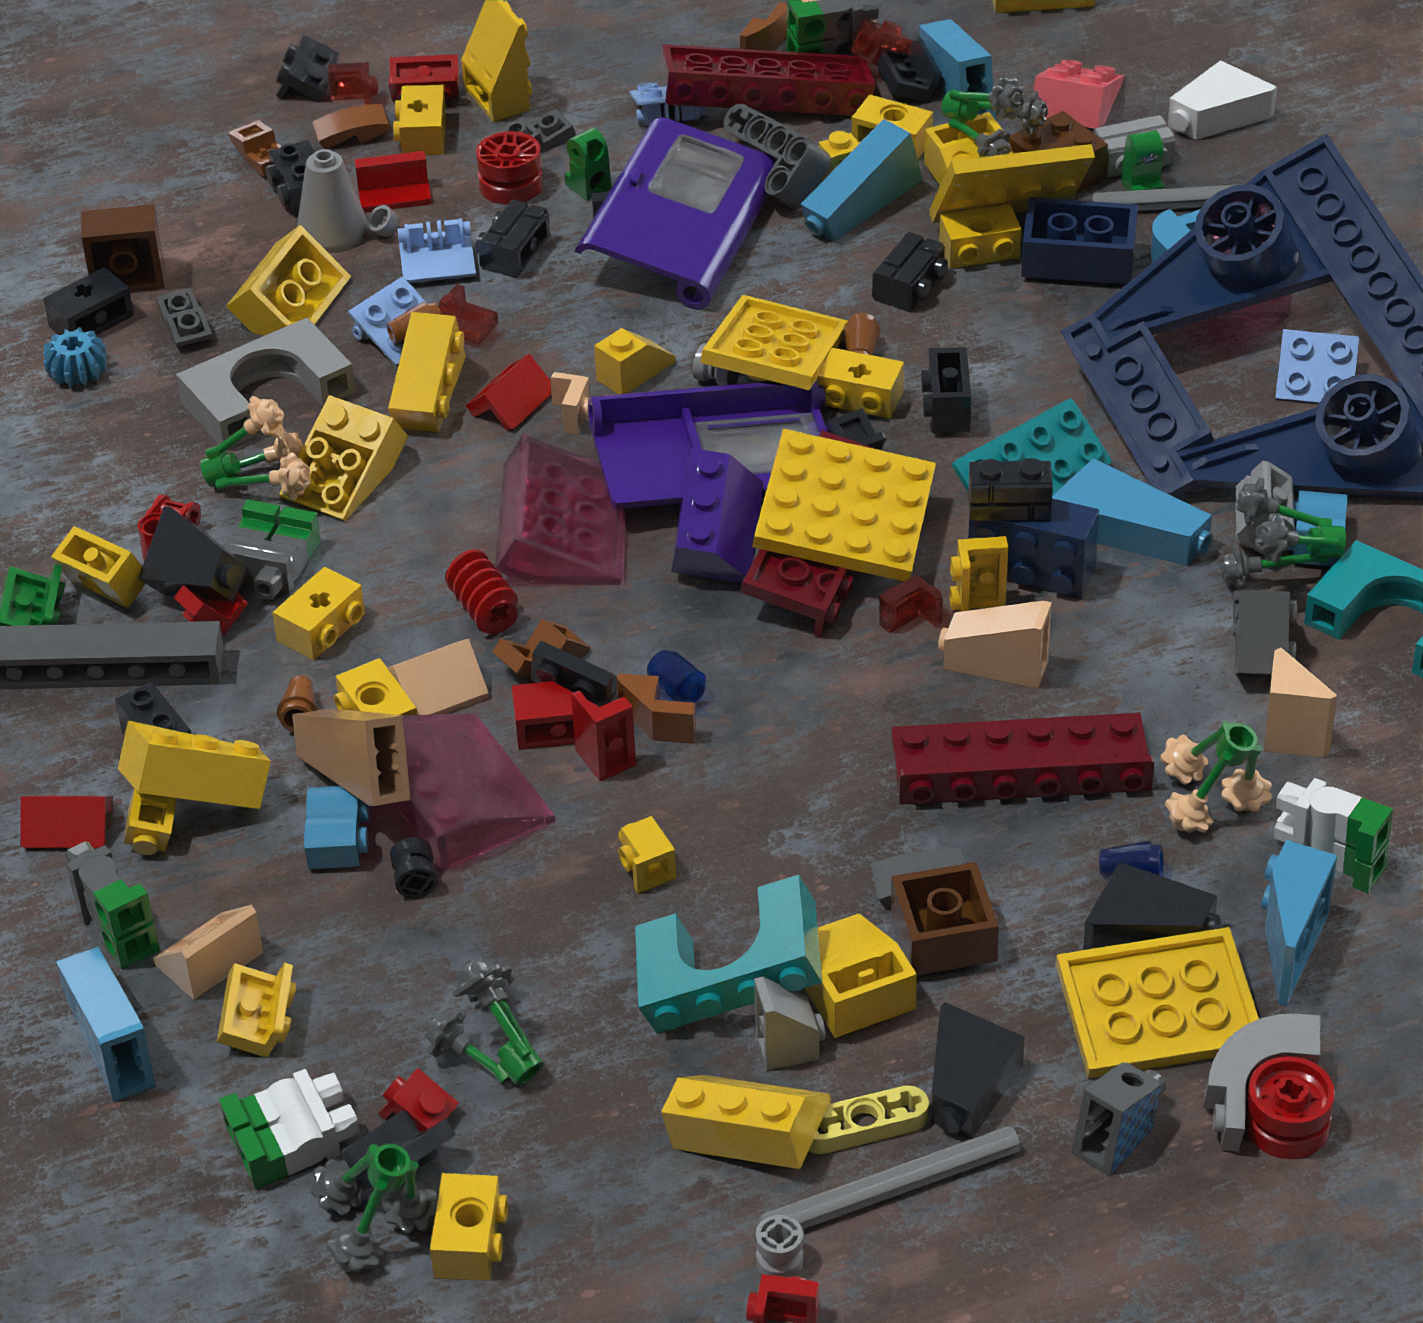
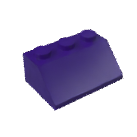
(717, 517)

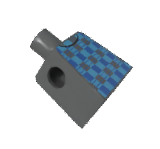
(1116, 1115)

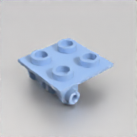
(651, 97)
(438, 253)
(381, 308)
(1314, 364)

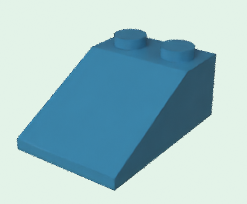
(1296, 910)

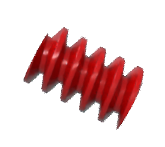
(482, 591)

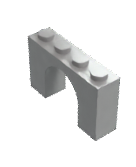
(294, 353)

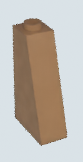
(356, 751)

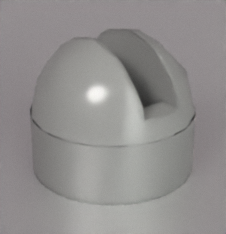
(378, 215)

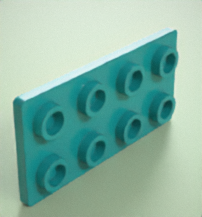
(1053, 436)

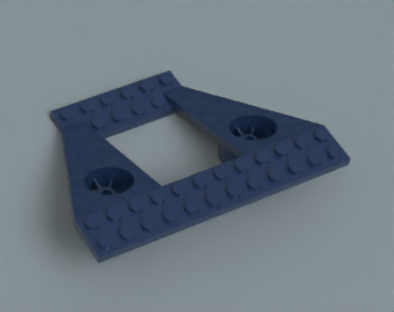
(1313, 232)

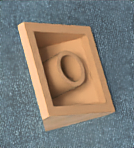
(442, 679)
(1298, 710)
(211, 950)

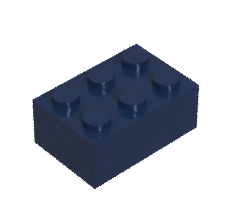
(1079, 240)
(1049, 553)

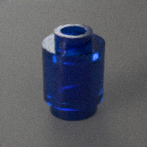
(677, 677)

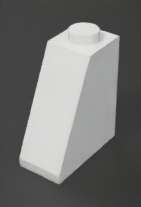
(1221, 102)

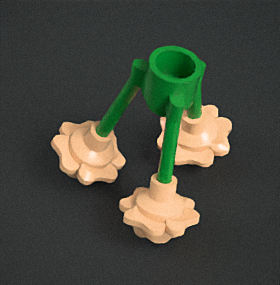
(221, 467)
(1186, 762)

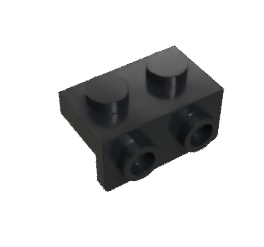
(306, 68)
(911, 72)
(573, 674)
(403, 1132)

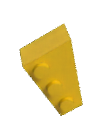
(427, 371)
(193, 766)

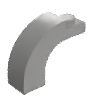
(1242, 1054)

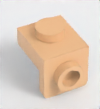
(572, 395)

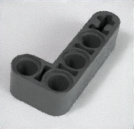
(798, 160)

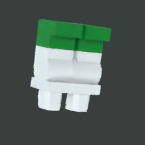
(1339, 825)
(288, 1126)

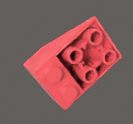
(1079, 91)

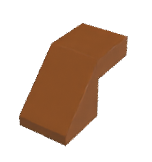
(519, 656)
(657, 718)

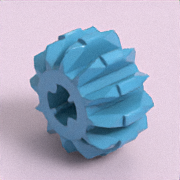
(75, 357)

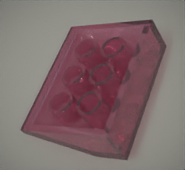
(557, 519)
(465, 789)

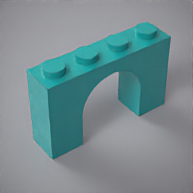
(1362, 582)
(783, 952)

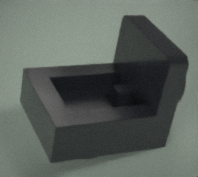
(857, 428)

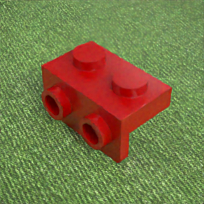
(424, 71)

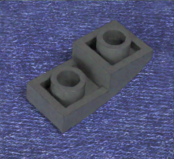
(547, 130)
(183, 317)
(910, 863)

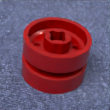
(509, 167)
(1289, 1107)

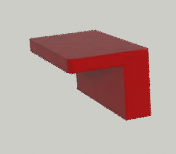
(393, 181)
(513, 393)
(604, 735)
(63, 820)

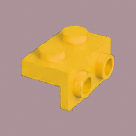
(979, 573)
(256, 1009)

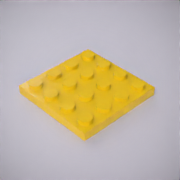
(844, 505)

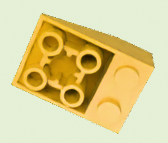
(498, 62)
(950, 144)
(347, 457)
(862, 976)

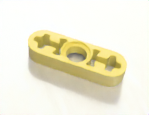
(874, 1104)

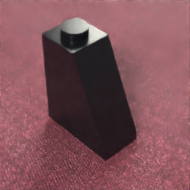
(191, 558)
(1147, 907)
(971, 1069)

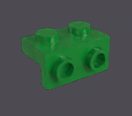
(31, 598)

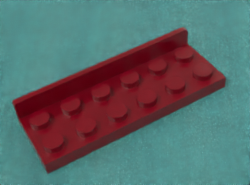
(765, 79)
(800, 583)
(1021, 758)

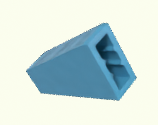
(960, 58)
(863, 182)
(1138, 515)
(107, 1023)

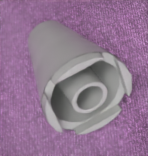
(330, 203)

